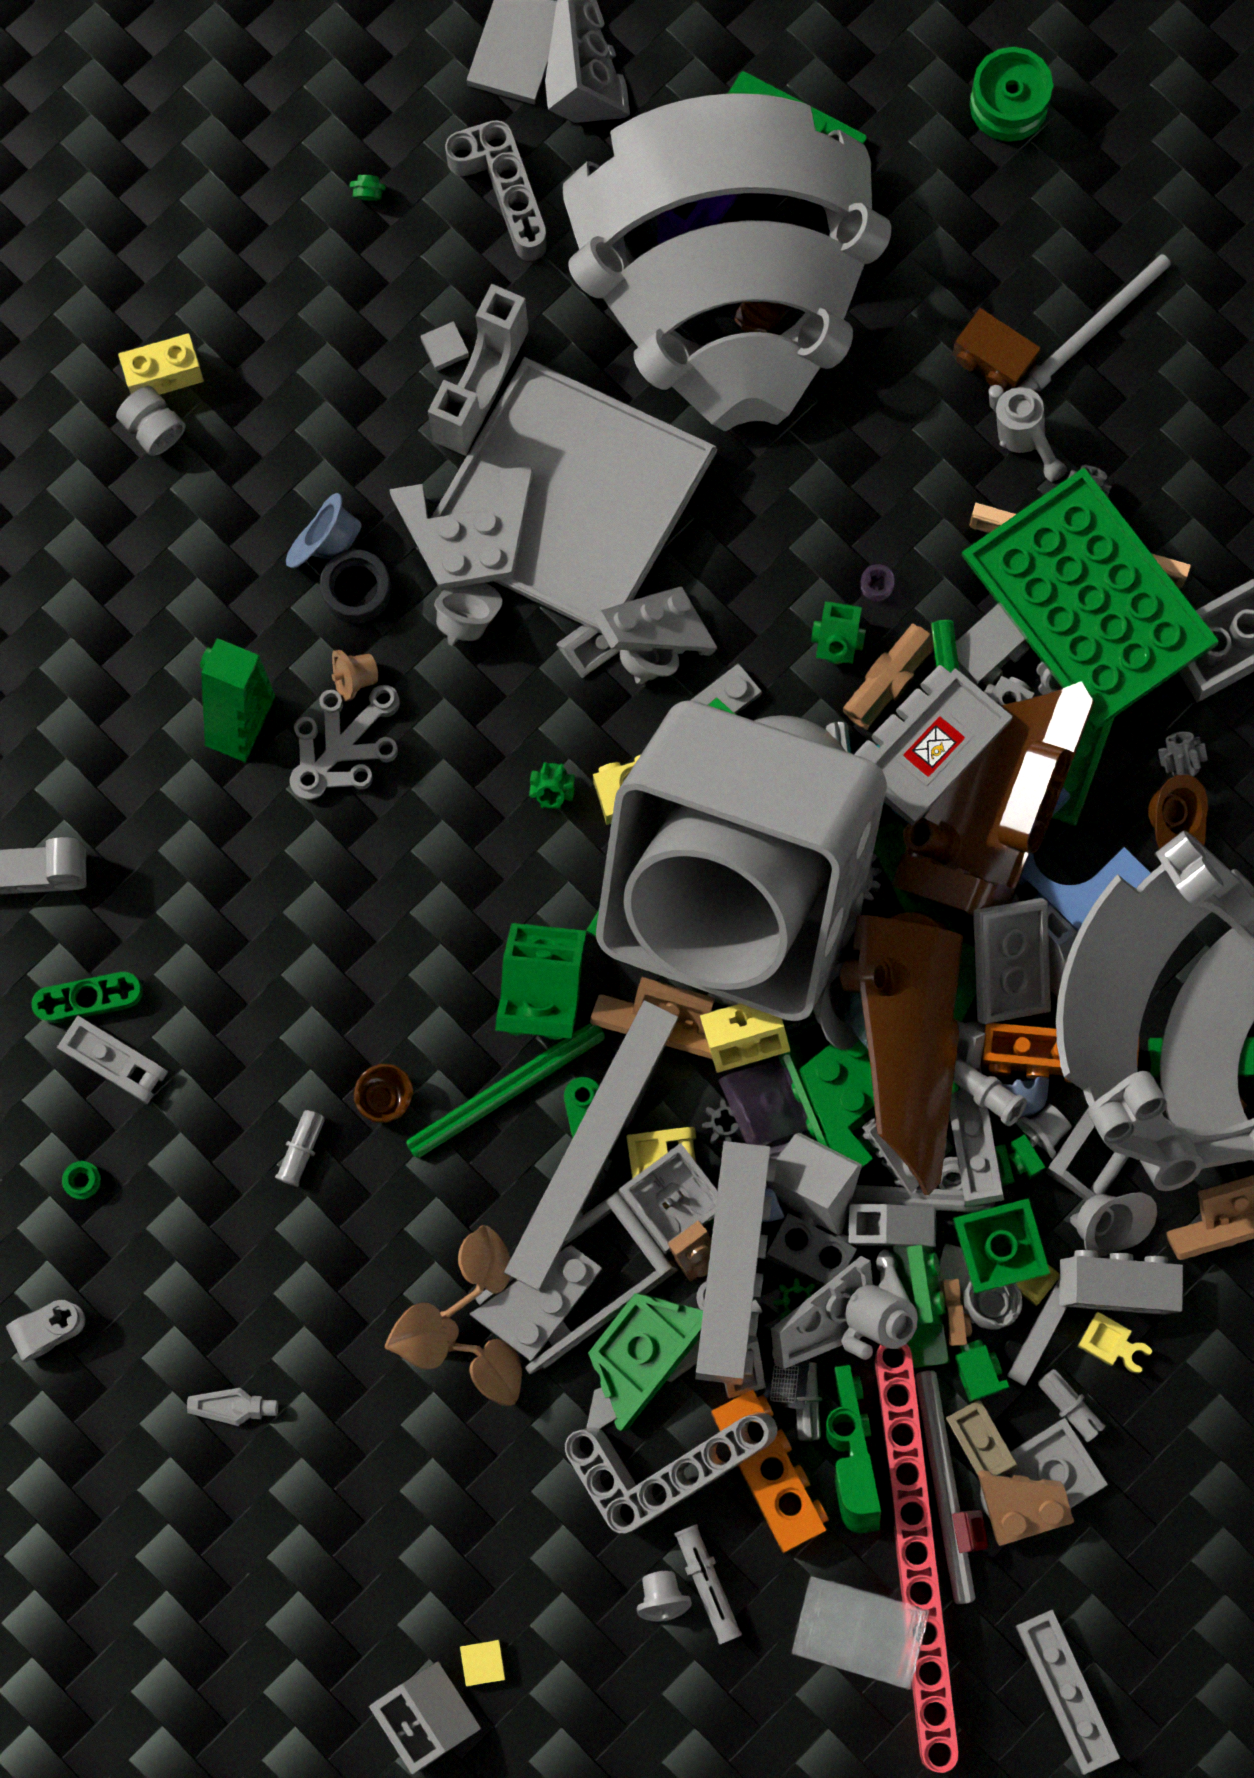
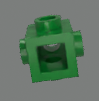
(838, 633)

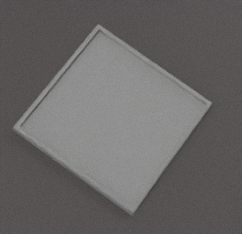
(599, 491)

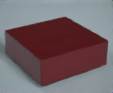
(970, 1531)

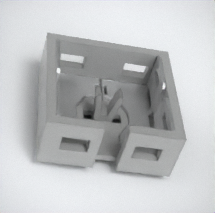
(662, 1184)

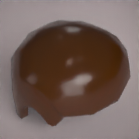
(383, 1093)

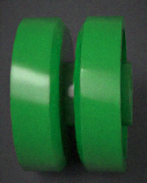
(1011, 94)

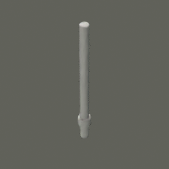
(1039, 376)

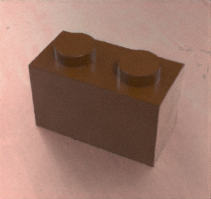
(995, 351)

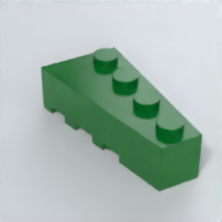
(234, 698)

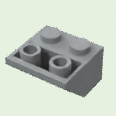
(425, 1717)

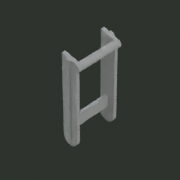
(563, 1338)

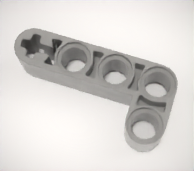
(508, 191)
(44, 869)

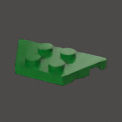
(643, 1352)

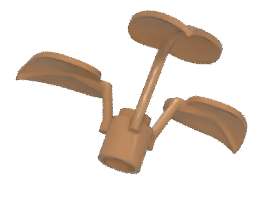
(427, 1335)

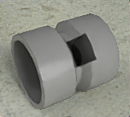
(155, 425)

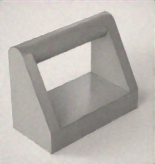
(1058, 1166)

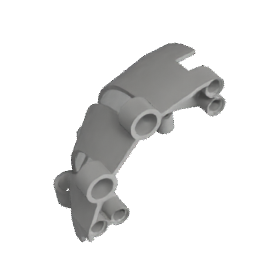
(709, 151)
(1103, 1005)

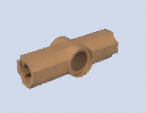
(889, 676)

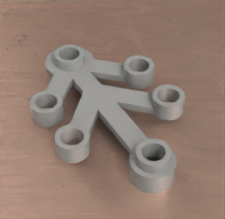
(340, 746)

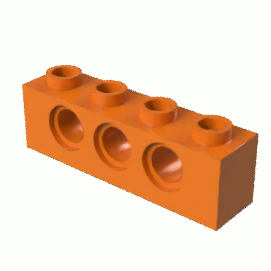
(788, 1530)

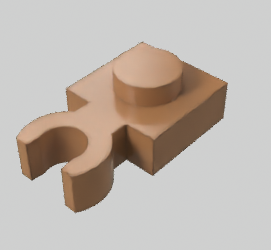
(956, 1322)

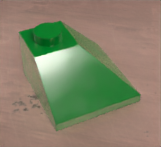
(1001, 1246)

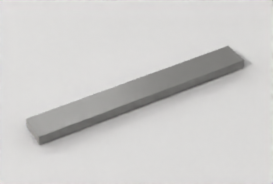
(591, 1146)

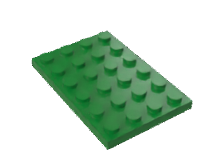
(1090, 597)

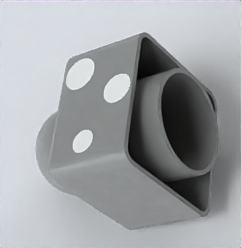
(740, 856)

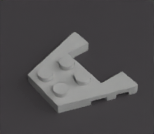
(471, 544)

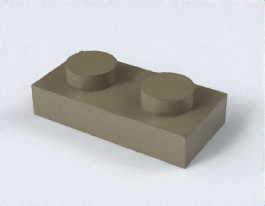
(981, 1440)

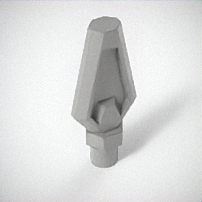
(231, 1406)

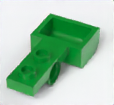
(854, 1474)

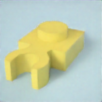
(1108, 1341)

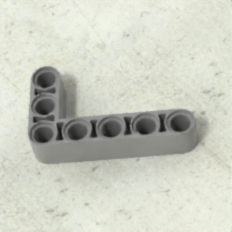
(670, 1477)

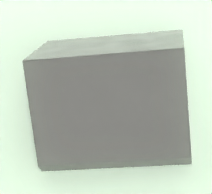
(815, 1182)

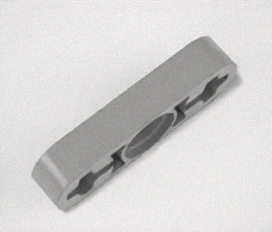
(1038, 1338)

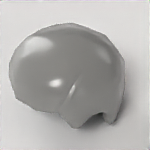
(993, 1307)

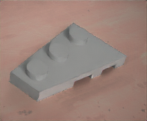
(656, 621)
(529, 1316)
(821, 1319)

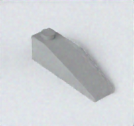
(580, 67)

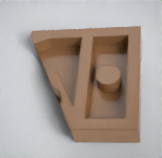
(1023, 1506)

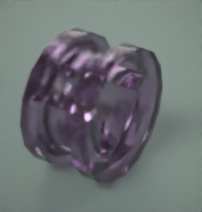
(879, 570)

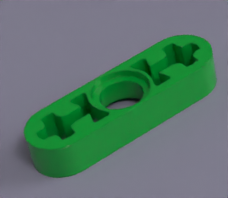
(61, 1011)

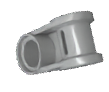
(39, 1332)

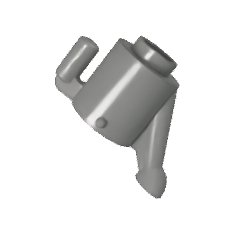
(1023, 426)
(880, 1312)

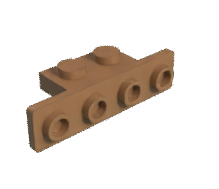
(687, 1005)
(1226, 1220)

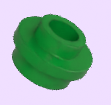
(367, 188)
(76, 1169)

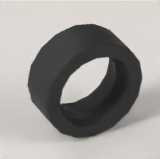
(350, 559)

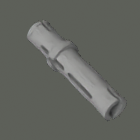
(689, 1539)

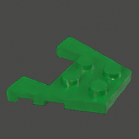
(841, 1094)

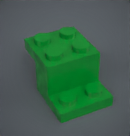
(541, 981)

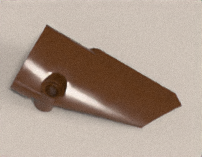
(996, 807)
(908, 1005)

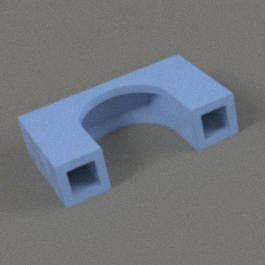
(1077, 900)

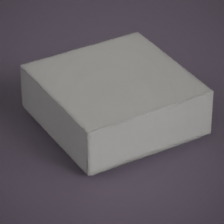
(444, 346)

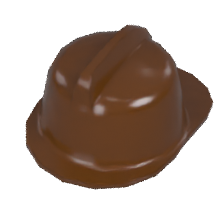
(1179, 807)

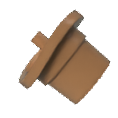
(353, 673)

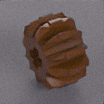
(759, 316)

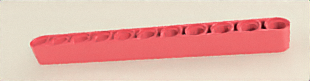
(922, 1534)

